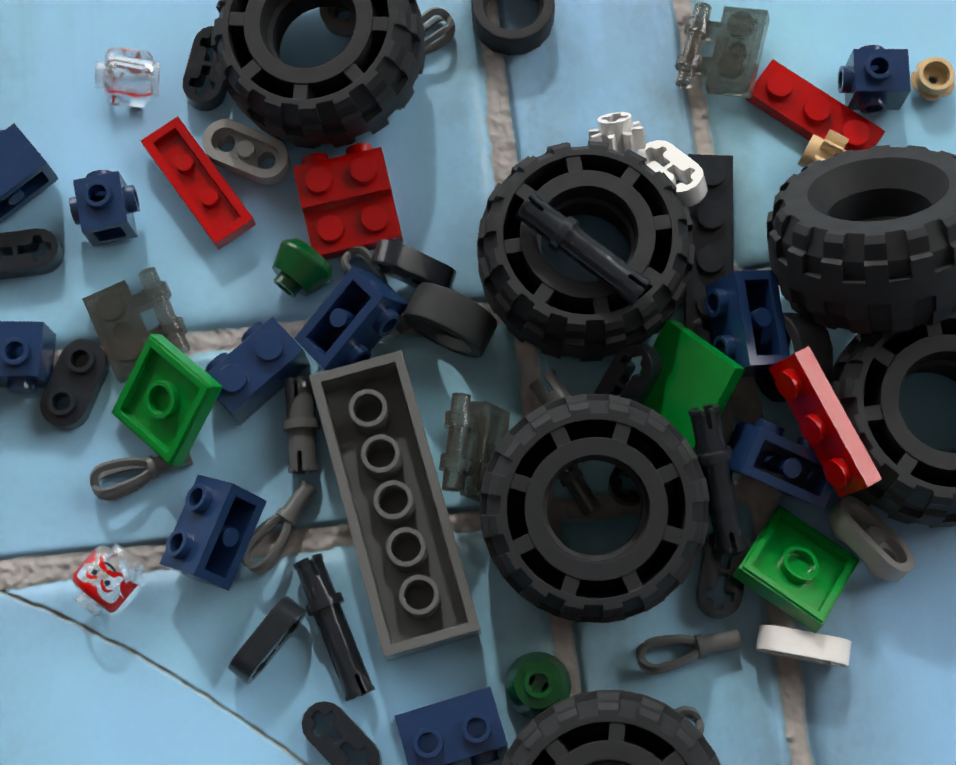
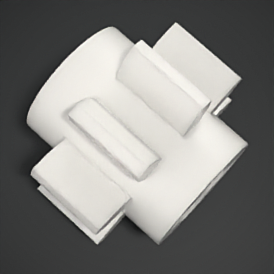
(619, 132)

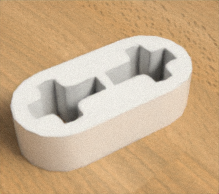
(677, 167)
(803, 645)

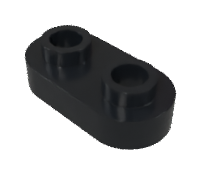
(77, 383)

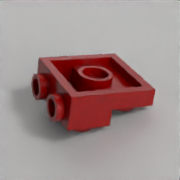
(347, 200)

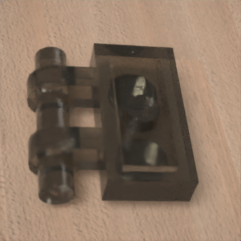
(736, 50)
(121, 325)
(472, 437)

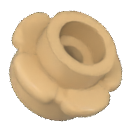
(938, 69)

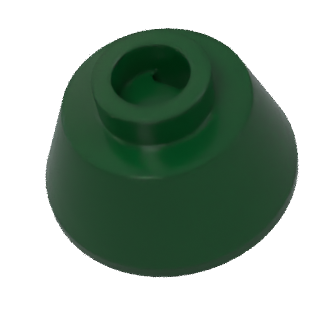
(300, 268)
(529, 699)

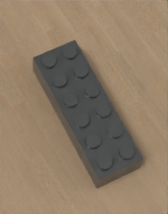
(394, 506)

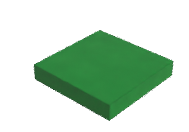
(690, 377)
(166, 399)
(796, 568)

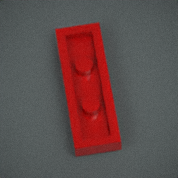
(809, 109)
(198, 183)
(824, 423)

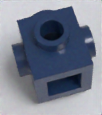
(875, 79)
(104, 207)

